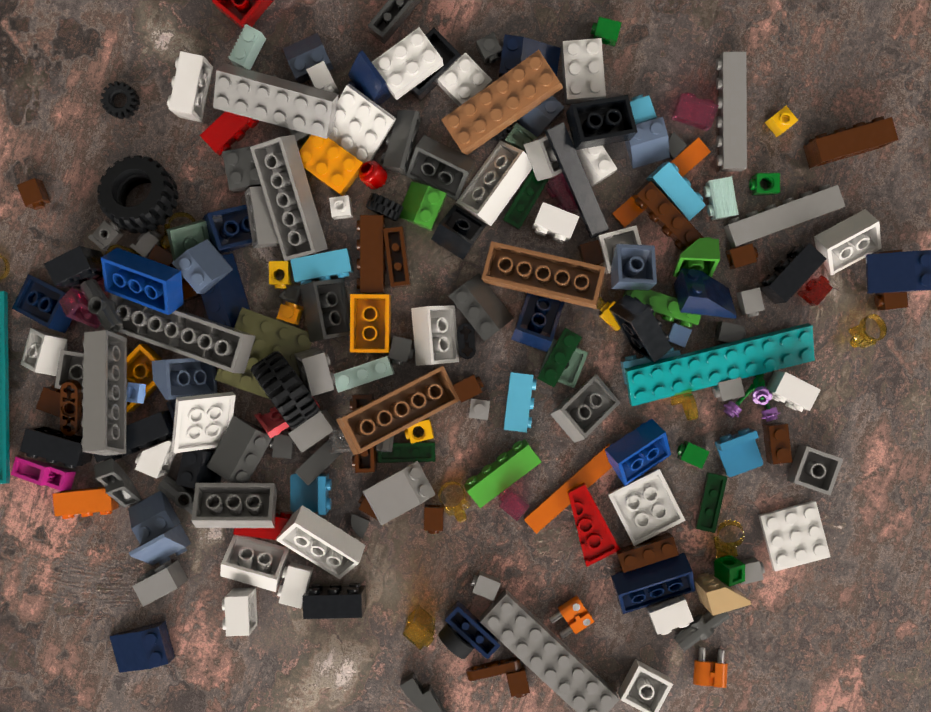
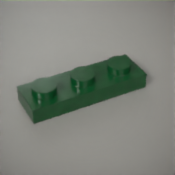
(524, 201)
(559, 357)
(409, 453)
(711, 502)

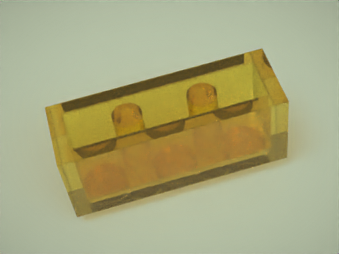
(419, 628)

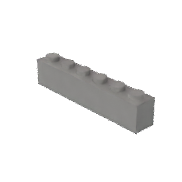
(732, 112)
(784, 216)

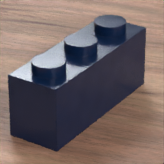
(472, 630)

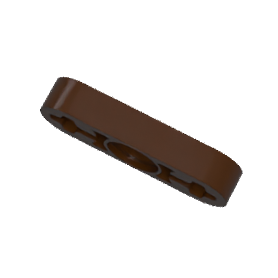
(65, 415)
(493, 668)

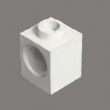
(341, 207)

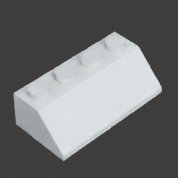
(495, 182)
(321, 542)

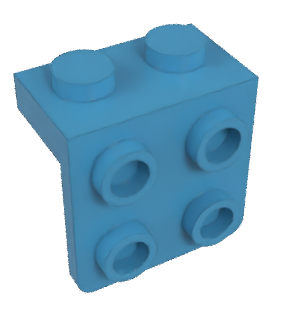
(739, 452)
(311, 496)

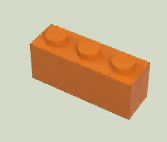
(83, 502)

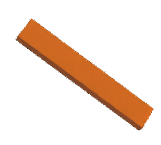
(684, 161)
(559, 499)

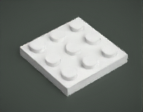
(360, 124)
(201, 421)
(646, 507)
(794, 535)

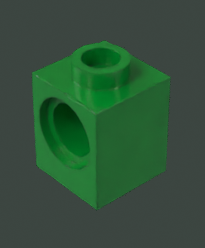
(607, 30)
(772, 180)
(692, 454)
(729, 570)

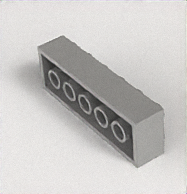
(275, 100)
(288, 197)
(104, 393)

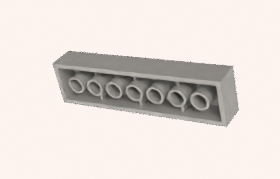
(186, 335)
(547, 655)

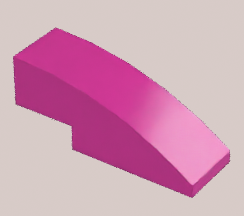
(43, 473)

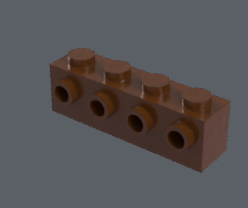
(666, 215)
(371, 254)
(366, 460)

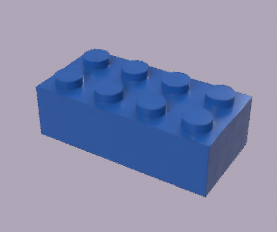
(142, 281)

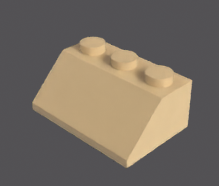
(718, 596)

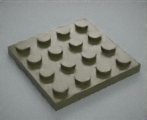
(270, 337)

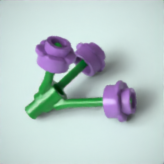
(760, 396)

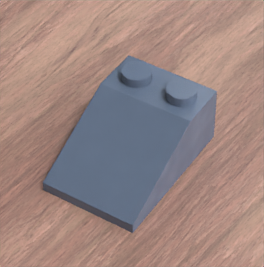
(162, 546)

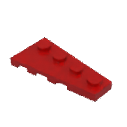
(592, 529)

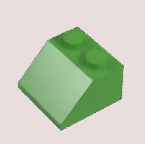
(422, 205)
(701, 255)

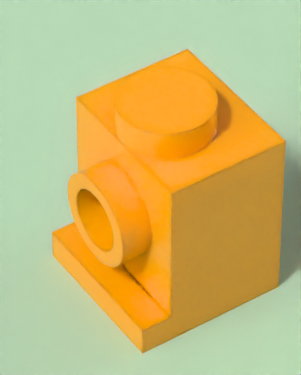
(290, 312)

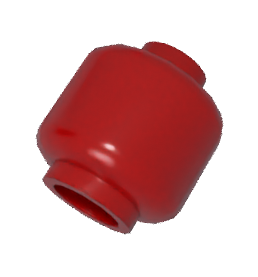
(373, 175)

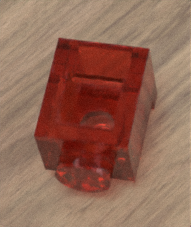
(815, 290)

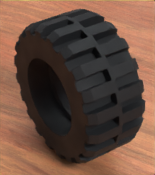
(122, 179)
(285, 389)

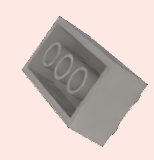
(234, 505)

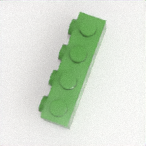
(664, 306)
(502, 473)

